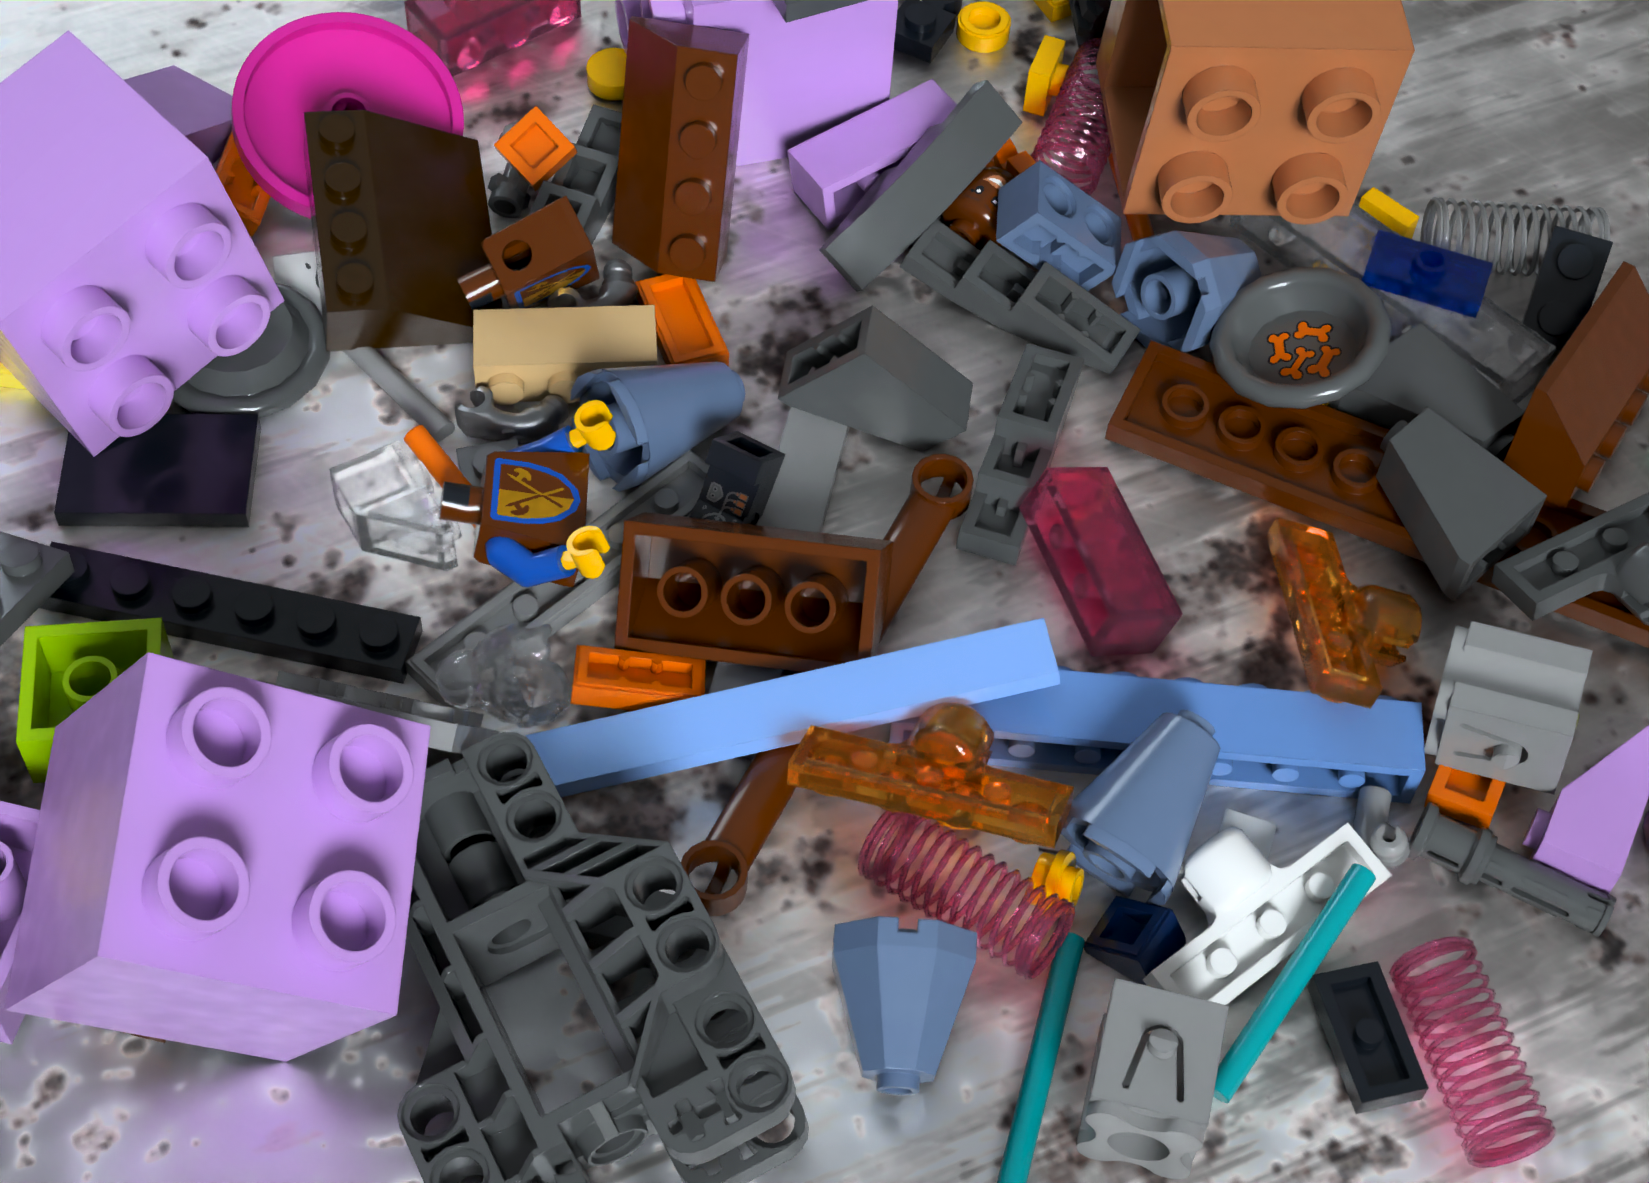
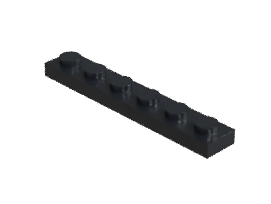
(239, 614)

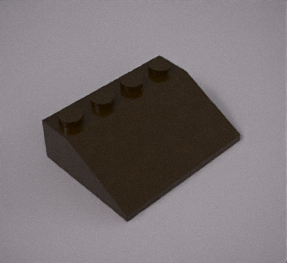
(393, 229)

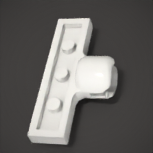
(1254, 910)

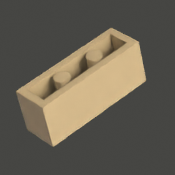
(544, 350)

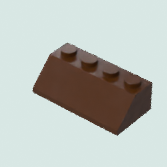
(679, 145)
(1587, 394)
(750, 593)

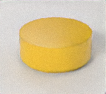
(983, 27)
(607, 73)

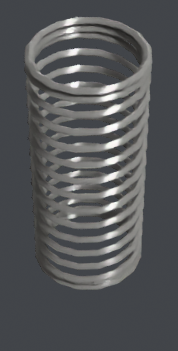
(1444, 228)

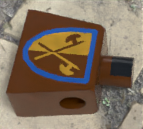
(549, 245)

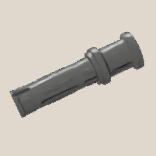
(1480, 858)

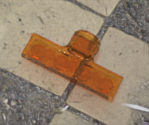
(1336, 623)
(936, 776)

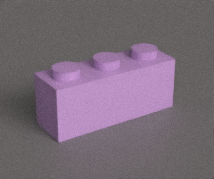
(845, 161)

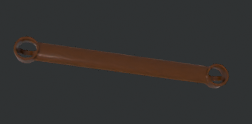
(764, 787)

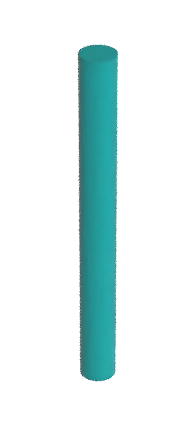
(1291, 981)
(1041, 1062)

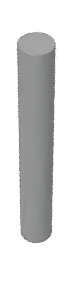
(402, 391)

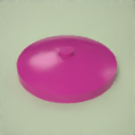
(332, 66)

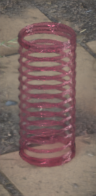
(1075, 148)
(1028, 937)
(1444, 981)

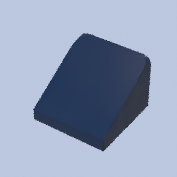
(1135, 937)

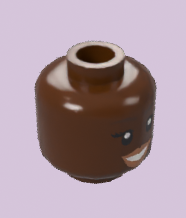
(975, 209)

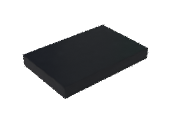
(171, 475)

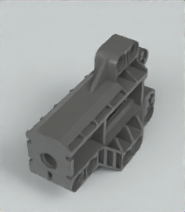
(577, 893)

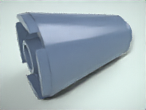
(657, 414)
(1144, 806)

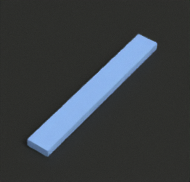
(783, 708)

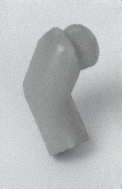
(1372, 826)

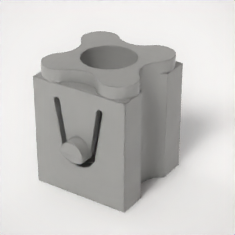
(1508, 706)
(1152, 1090)

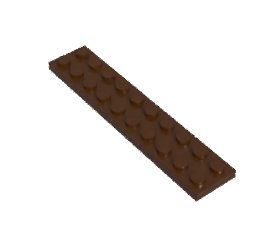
(1304, 462)

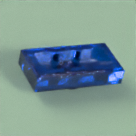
(1427, 273)

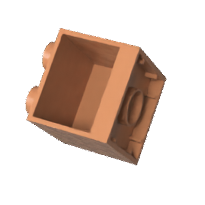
(1248, 103)

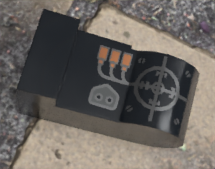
(737, 479)

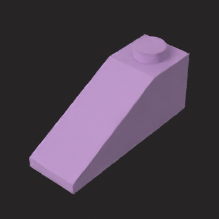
(1595, 818)

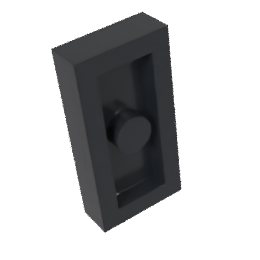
(1565, 284)
(1367, 1037)

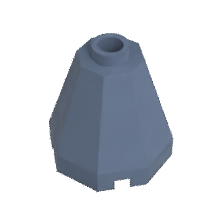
(1181, 284)
(901, 995)

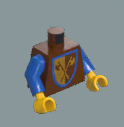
(536, 505)

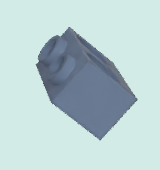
(1058, 223)

